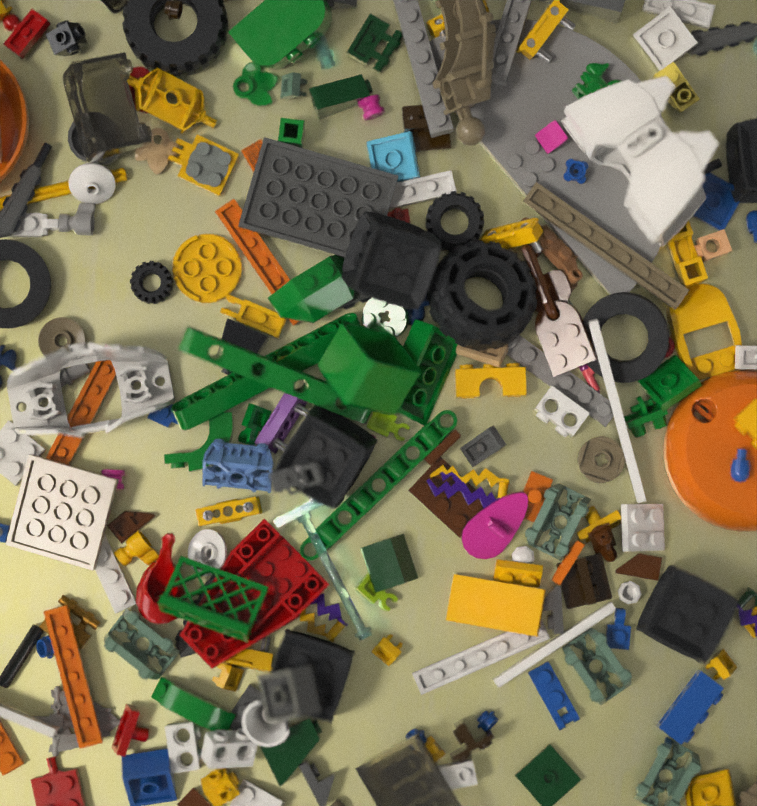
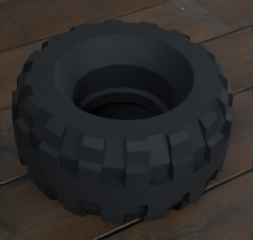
(463, 318)

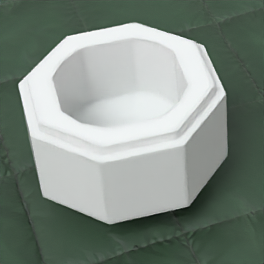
(523, 554)
(629, 592)

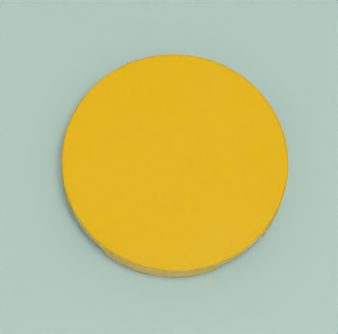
(207, 268)

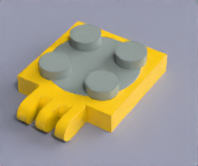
(204, 163)

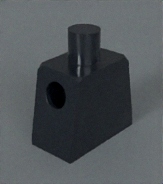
(243, 337)

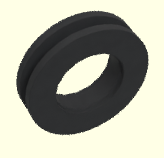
(39, 284)
(655, 323)

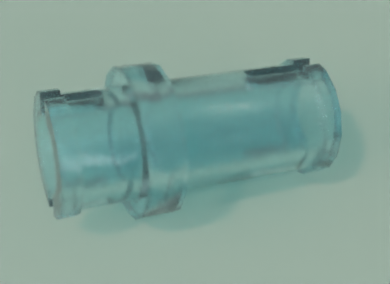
(324, 54)

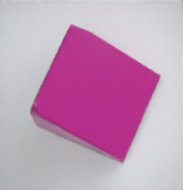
(551, 137)

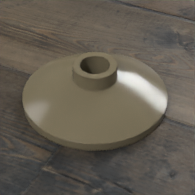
(55, 330)

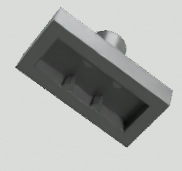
(249, 696)

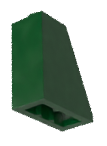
(339, 95)
(293, 750)

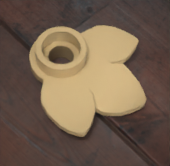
(157, 154)

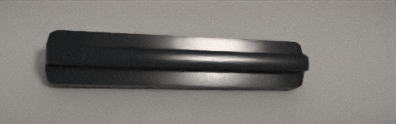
(20, 655)

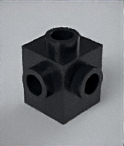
(67, 38)

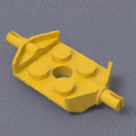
(151, 98)

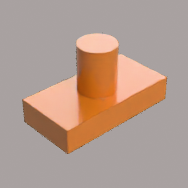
(535, 489)

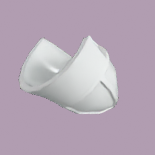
(257, 728)

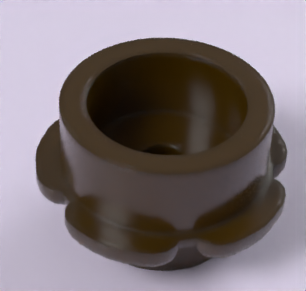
(173, 9)

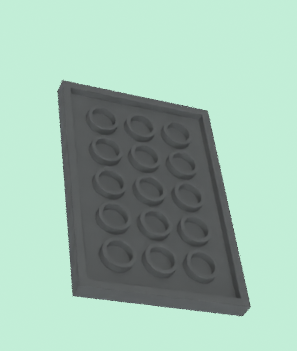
(312, 197)

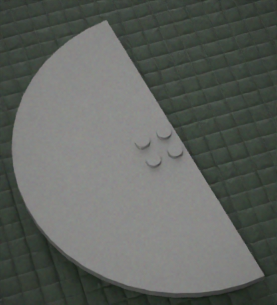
(527, 104)

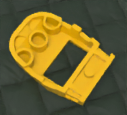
(700, 309)

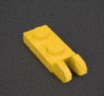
(255, 316)

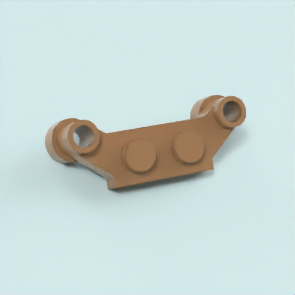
(559, 255)

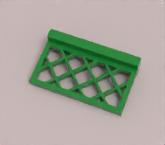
(210, 618)

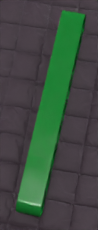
(236, 388)

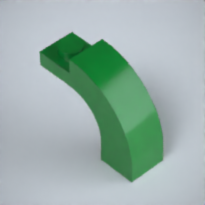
(219, 428)
(192, 706)

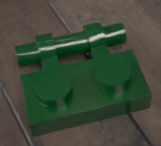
(368, 39)

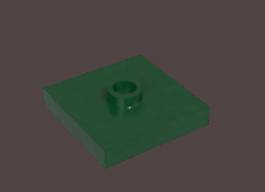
(547, 777)

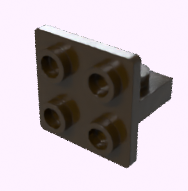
(415, 121)
(586, 582)
(464, 736)

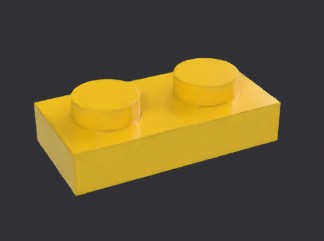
(518, 573)

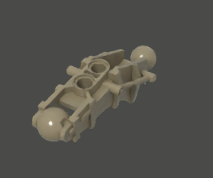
(466, 64)

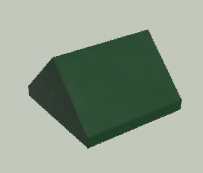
(389, 563)

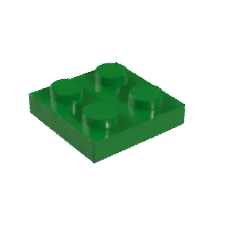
(669, 383)

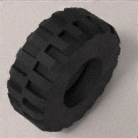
(178, 56)

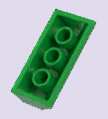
(434, 356)

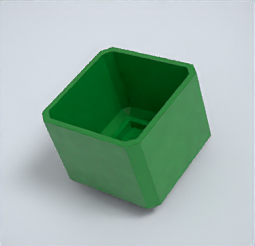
(368, 369)

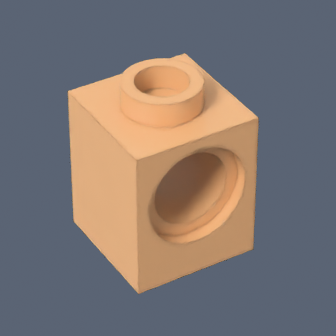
(721, 241)

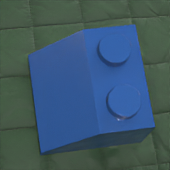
(148, 778)

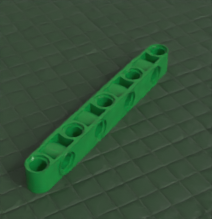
(271, 373)
(391, 473)

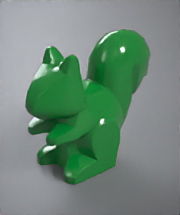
(592, 80)

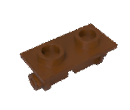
(603, 542)

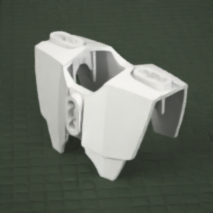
(662, 170)
(42, 380)

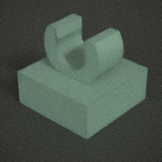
(291, 86)

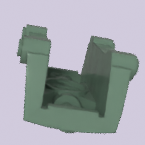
(547, 516)
(132, 654)
(609, 663)
(680, 777)

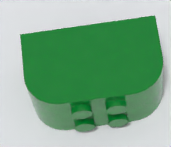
(282, 30)

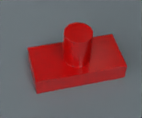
(128, 730)

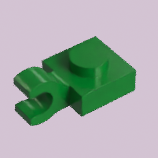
(254, 421)

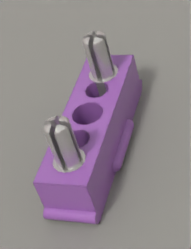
(281, 422)

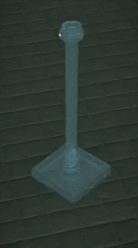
(303, 515)

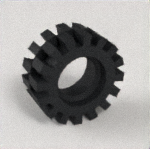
(151, 296)

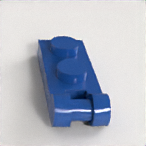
(553, 694)

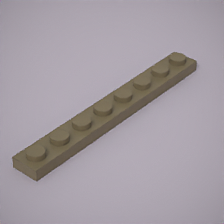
(605, 246)

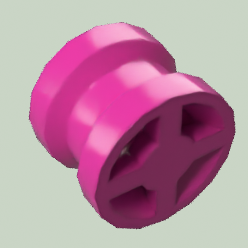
(371, 107)
(118, 474)

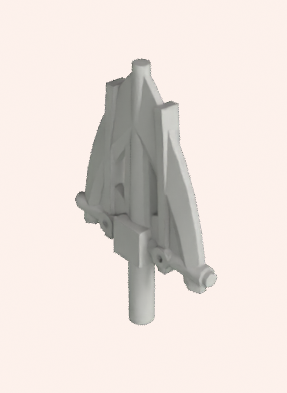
(61, 717)

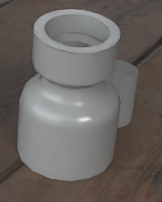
(81, 223)

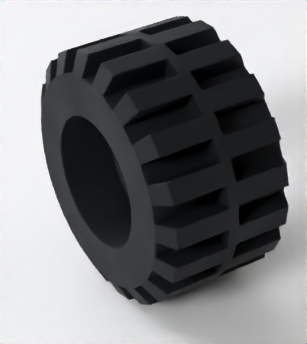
(455, 202)

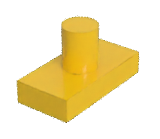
(594, 519)

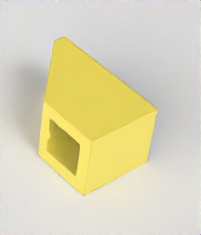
(683, 94)

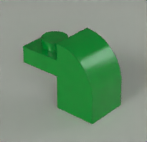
(292, 131)

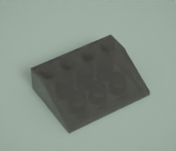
(406, 777)

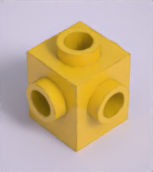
(220, 786)

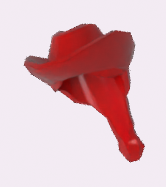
(154, 583)

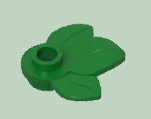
(259, 85)

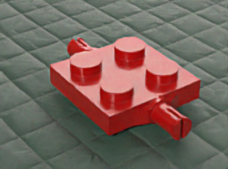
(58, 787)

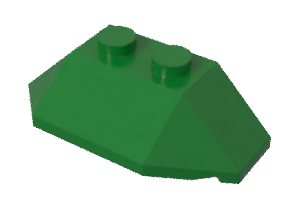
(313, 292)

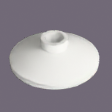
(92, 175)
(203, 544)

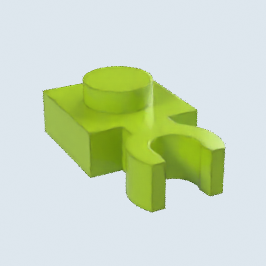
(384, 424)
(366, 589)

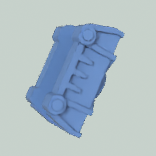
(237, 466)

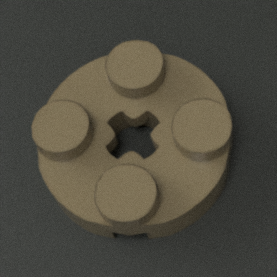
(613, 455)

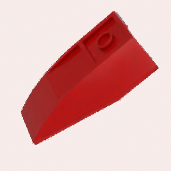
(267, 560)

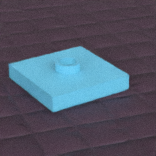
(395, 156)

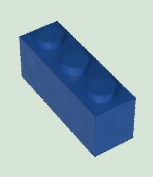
(690, 707)

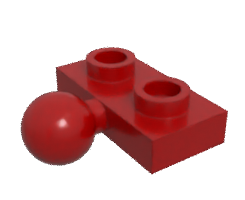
(24, 32)

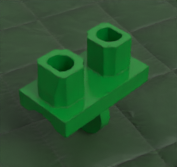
(642, 413)

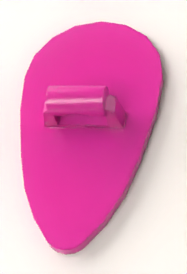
(494, 526)

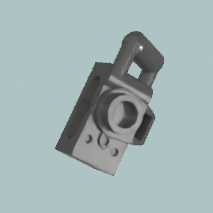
(296, 476)

